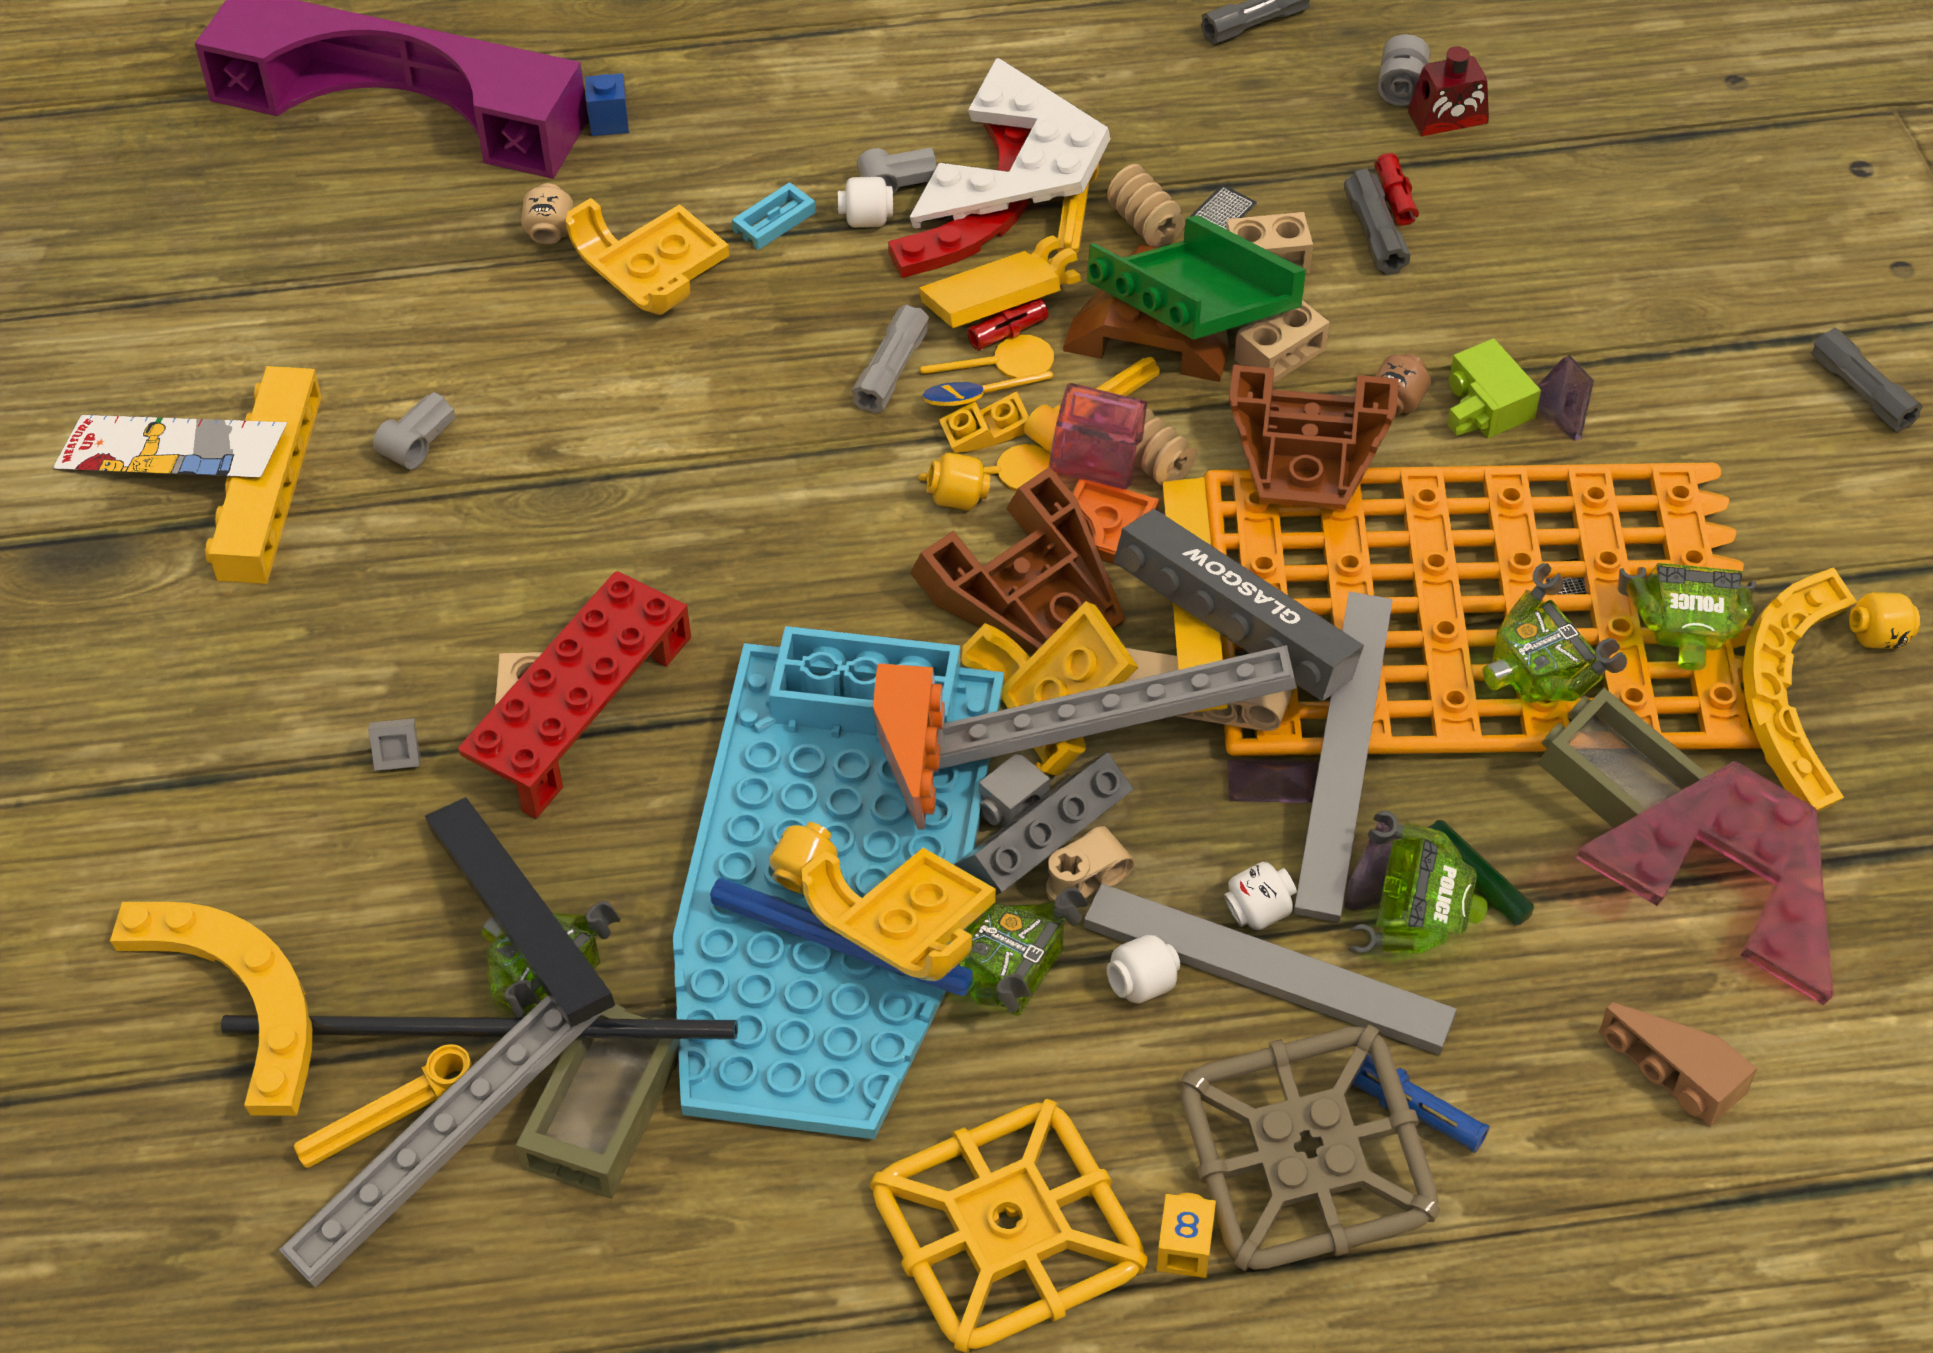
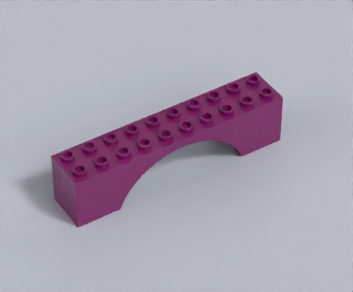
(290, 51)

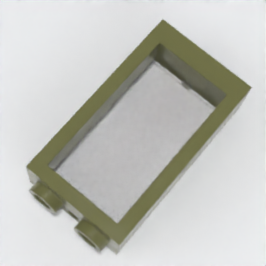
(1615, 760)
(597, 1108)

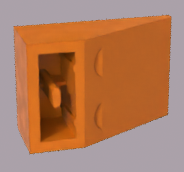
(907, 722)

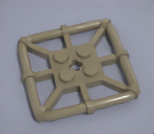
(1289, 1173)

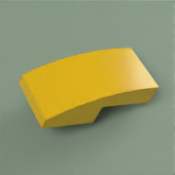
(977, 429)

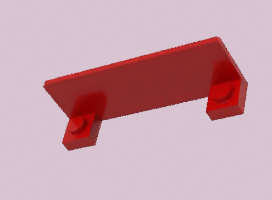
(573, 684)

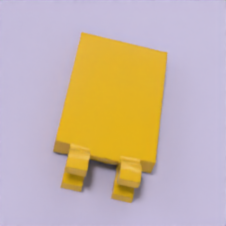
(1000, 284)

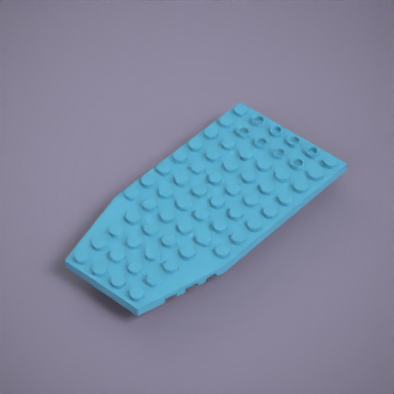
(800, 744)

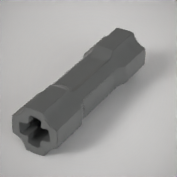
(1234, 19)
(1385, 242)
(1886, 398)

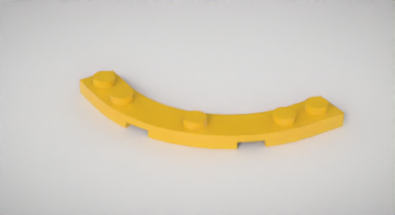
(1769, 674)
(259, 965)

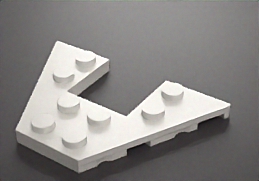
(1052, 162)

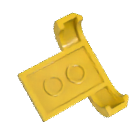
(652, 262)
(1073, 660)
(906, 915)

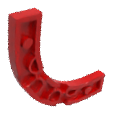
(963, 236)

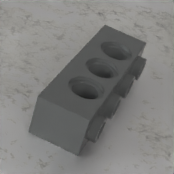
(1047, 823)

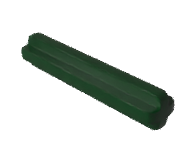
(1489, 880)

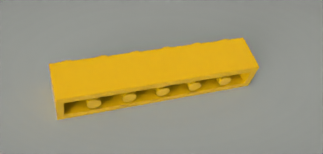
(257, 507)

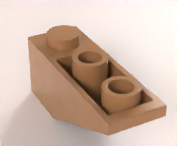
(1687, 1062)

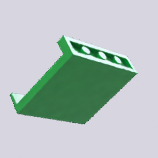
(1201, 282)

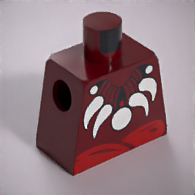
(1450, 94)

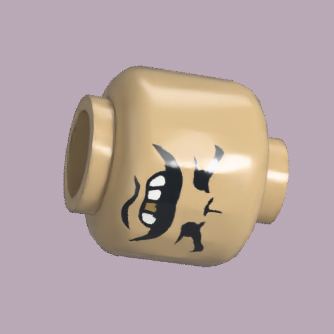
(546, 213)

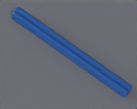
(806, 925)

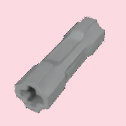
(880, 377)

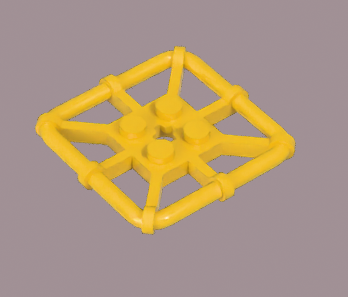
(1003, 1251)

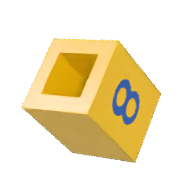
(1186, 1235)

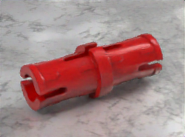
(1396, 189)
(987, 334)

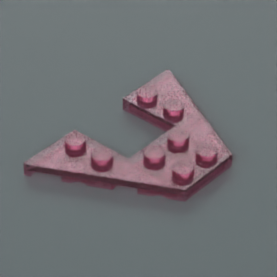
(1758, 829)

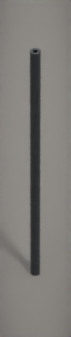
(493, 1027)

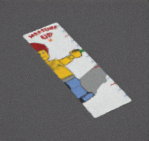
(171, 445)

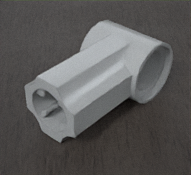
(899, 168)
(409, 438)

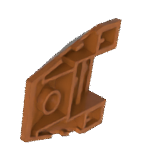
(1112, 318)
(1309, 444)

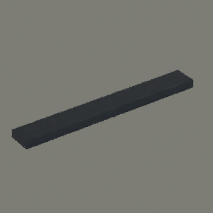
(520, 913)

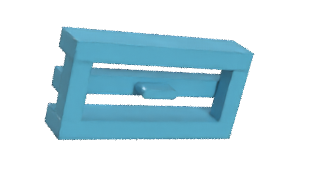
(778, 220)

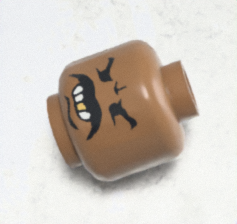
(1413, 380)

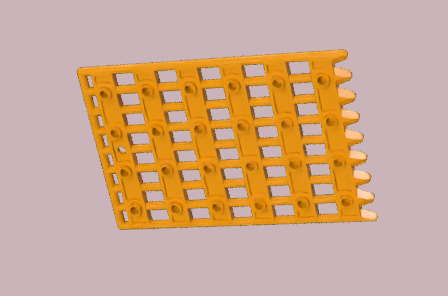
(1516, 550)

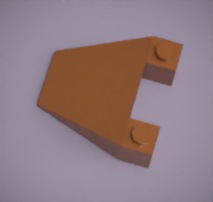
(1033, 583)

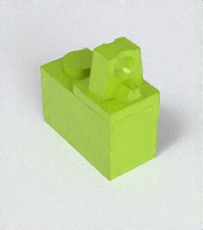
(1492, 391)

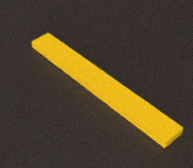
(1195, 640)

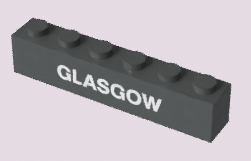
(1236, 601)

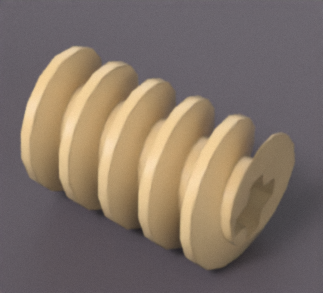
(1145, 206)
(1162, 453)

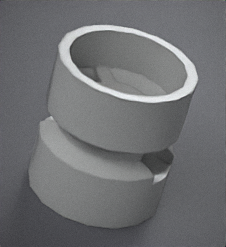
(1401, 67)

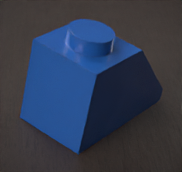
(607, 104)

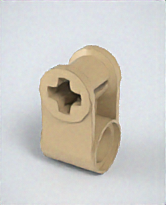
(1088, 863)

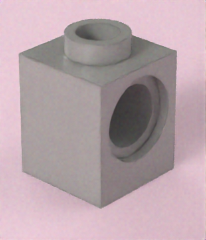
(1011, 789)

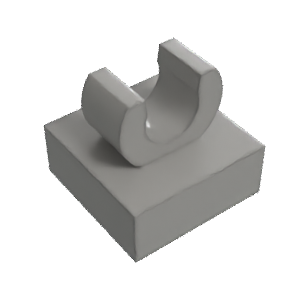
(394, 744)

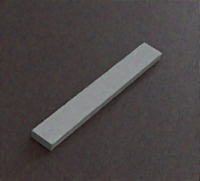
(1116, 706)
(1343, 765)
(1274, 969)
(430, 1141)

